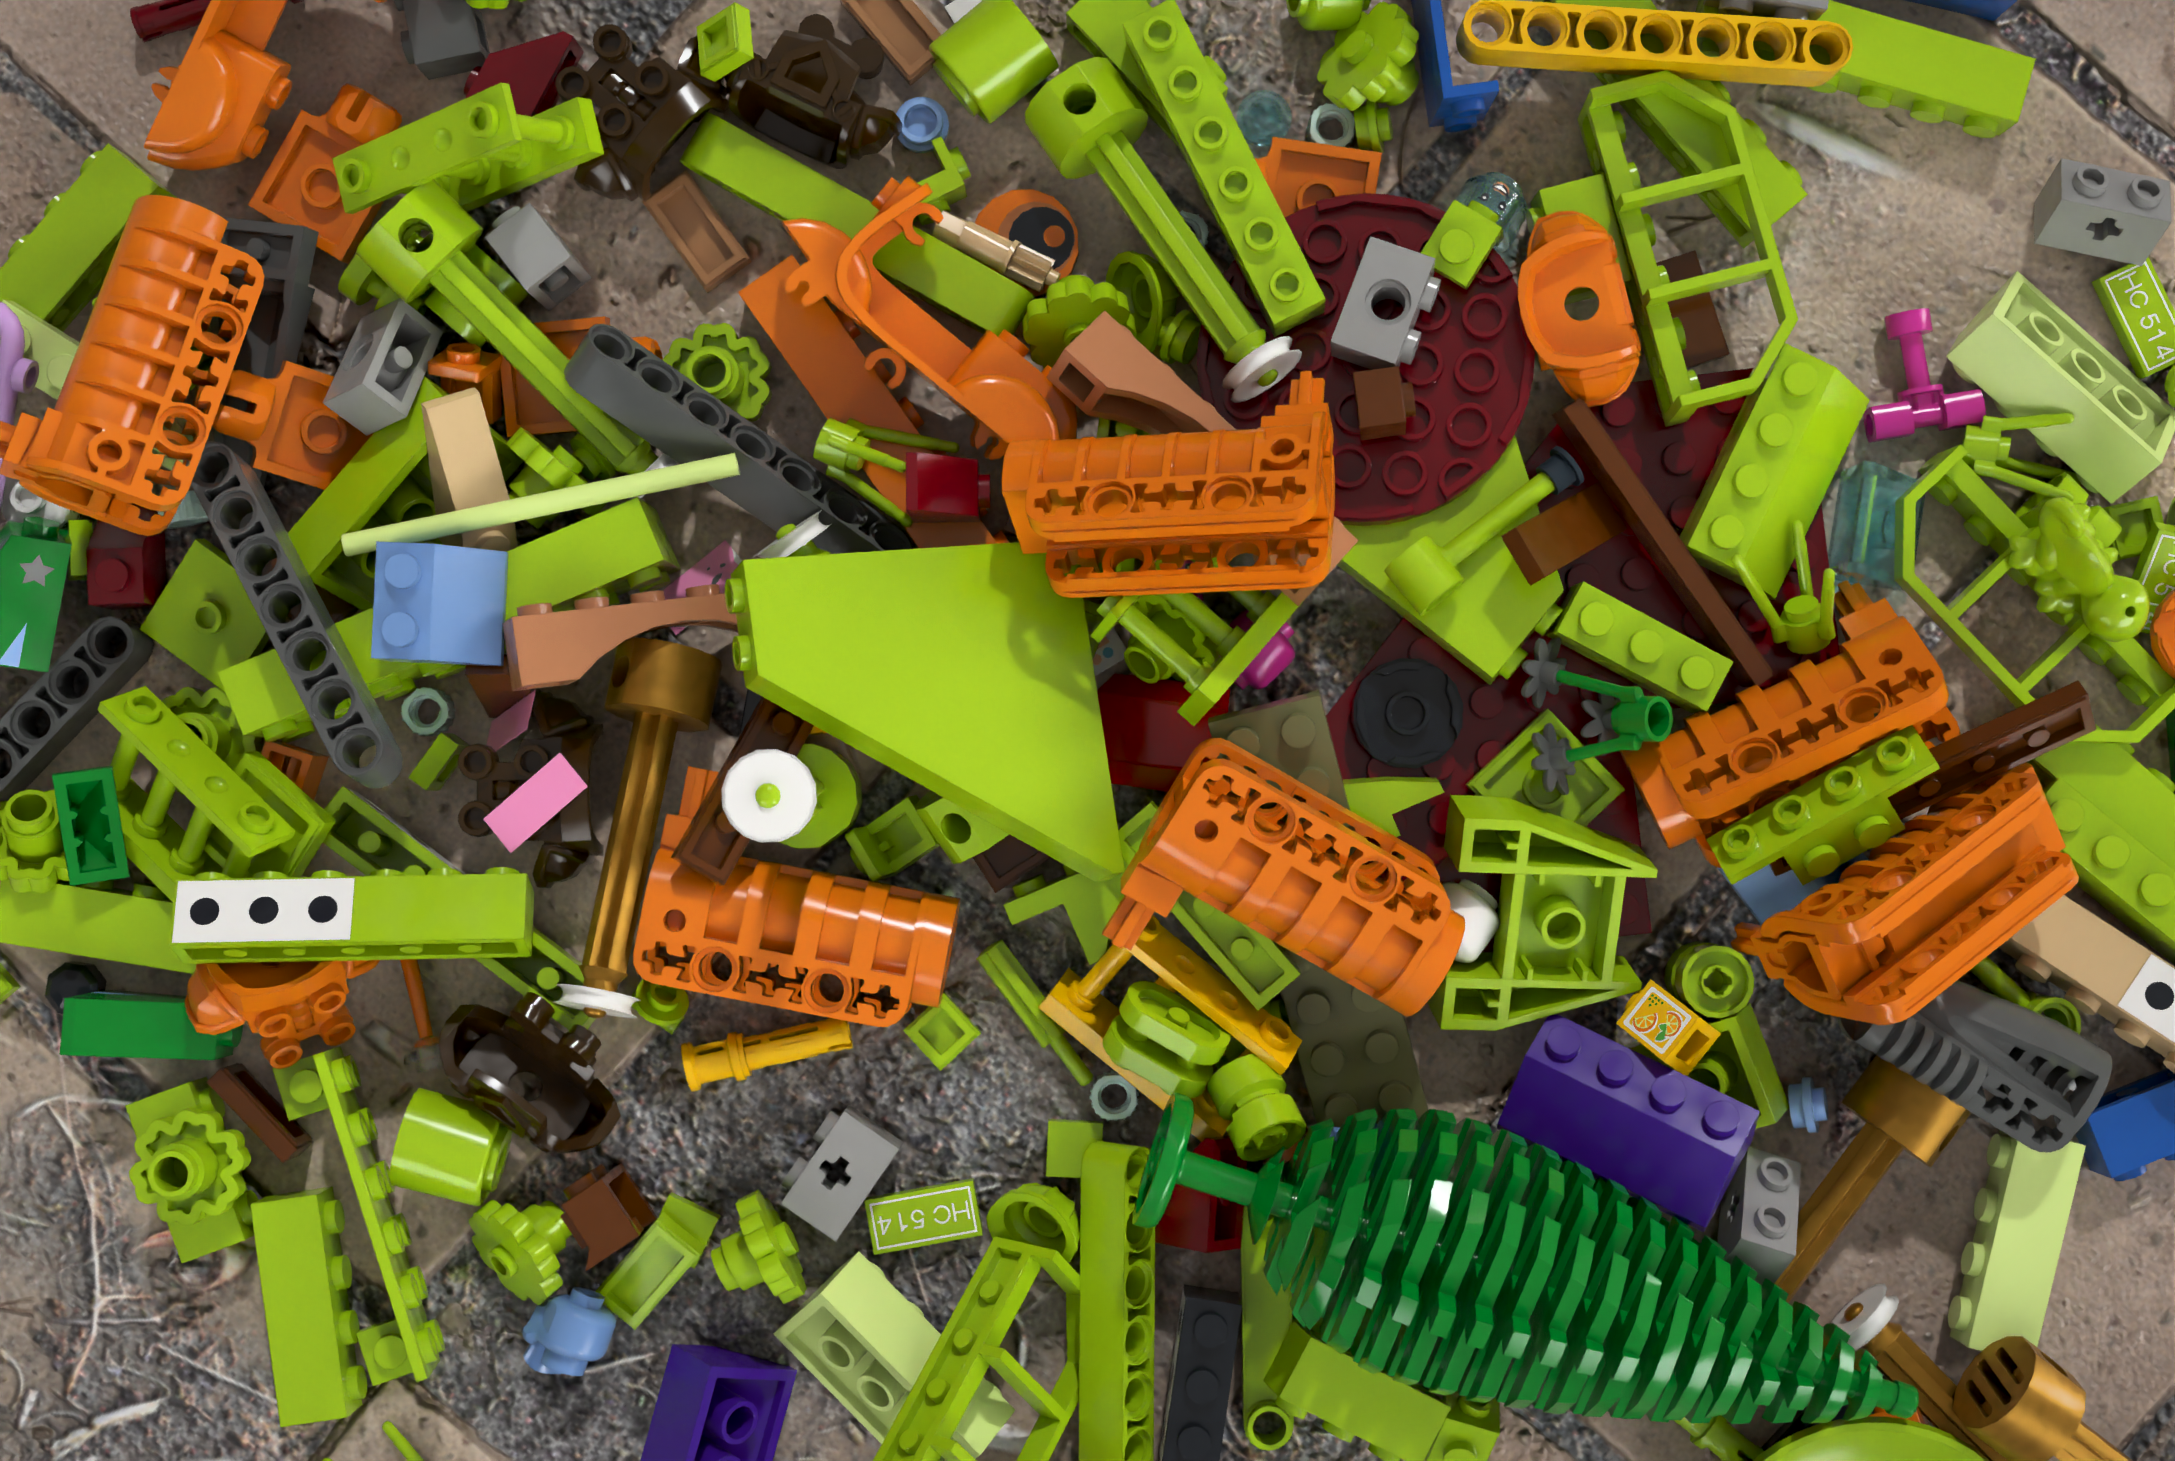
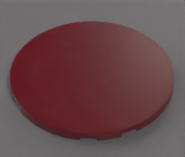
(1466, 374)

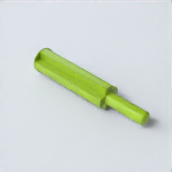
(1025, 999)

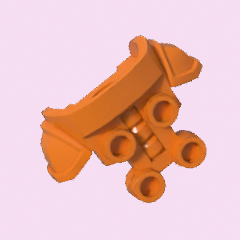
(1590, 356)
(277, 1000)

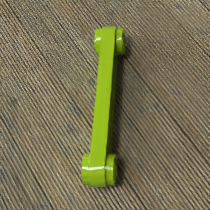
(1263, 1329)

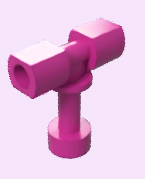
(1922, 403)

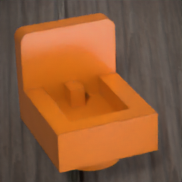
(466, 367)

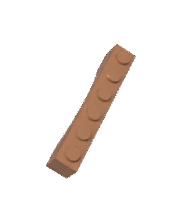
(1122, 381)
(562, 646)

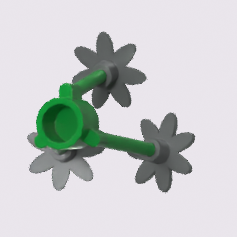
(1618, 722)

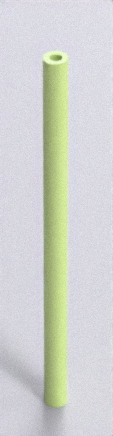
(543, 504)

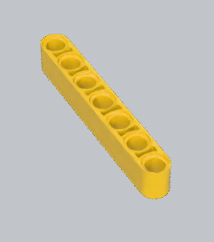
(1675, 29)

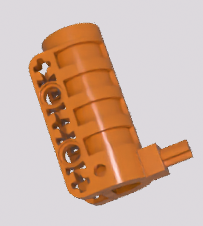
(1795, 729)
(1289, 879)
(792, 920)

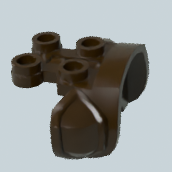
(808, 95)
(639, 112)
(568, 834)
(488, 1048)

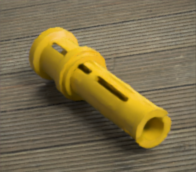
(741, 1055)

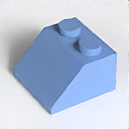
(439, 604)

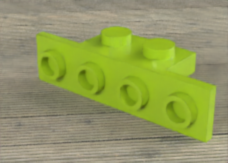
(1828, 815)

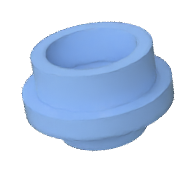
(922, 122)
(1807, 1105)

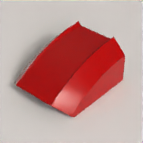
(1146, 734)

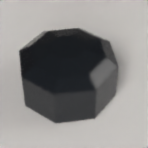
(72, 980)

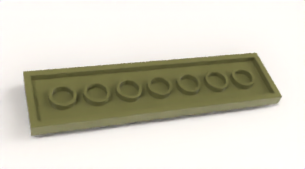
(1352, 1045)

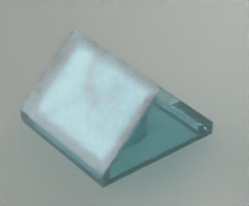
(1865, 524)

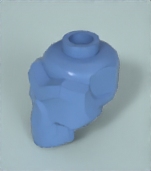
(568, 1332)

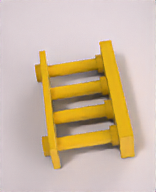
(1087, 1014)

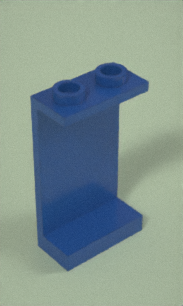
(1446, 104)

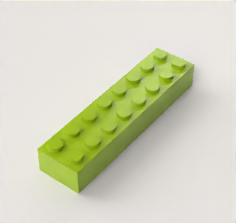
(588, 559)

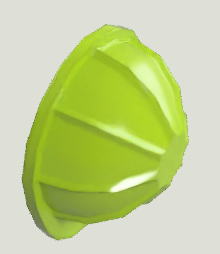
(1149, 293)
(1036, 1217)

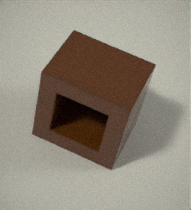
(1382, 402)

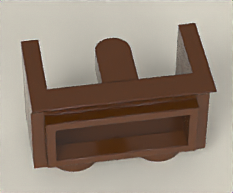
(605, 1211)

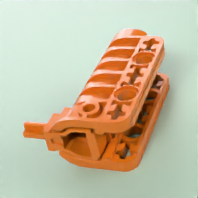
(133, 365)
(1181, 502)
(1920, 904)

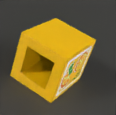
(1667, 1028)

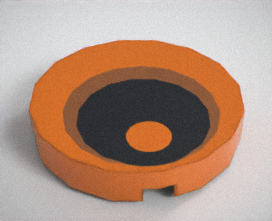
(1037, 223)

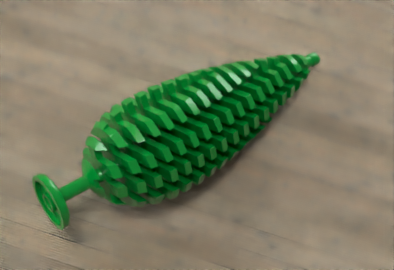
(1519, 1277)

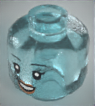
(1503, 197)

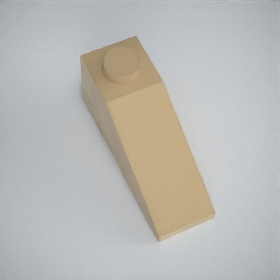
(465, 466)

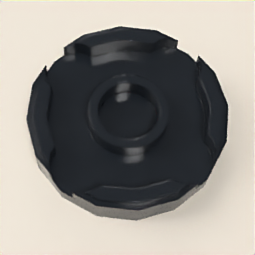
(1407, 713)

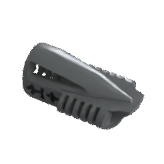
(1982, 1042)

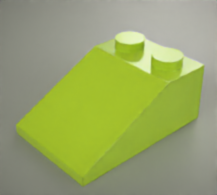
(1738, 1066)

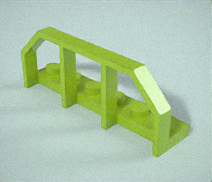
(1650, 286)
(1993, 524)
(972, 1344)

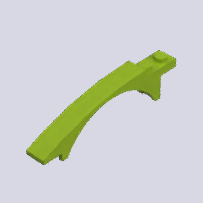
(1093, 903)

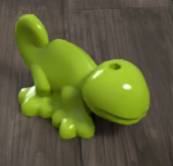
(2074, 562)

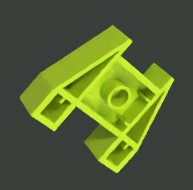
(1554, 913)

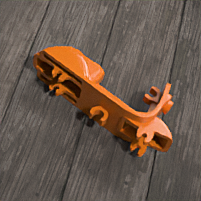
(221, 89)
(988, 383)

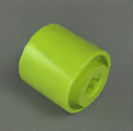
(992, 58)
(449, 1149)

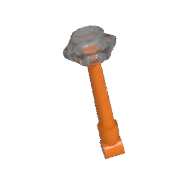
(425, 1050)

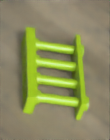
(472, 150)
(1234, 645)
(185, 763)

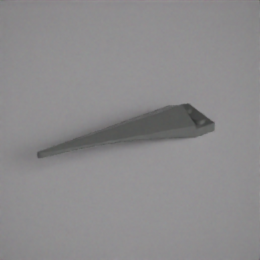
(279, 315)

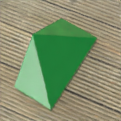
(91, 825)

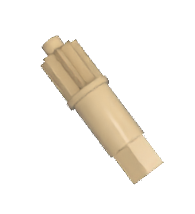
(997, 252)

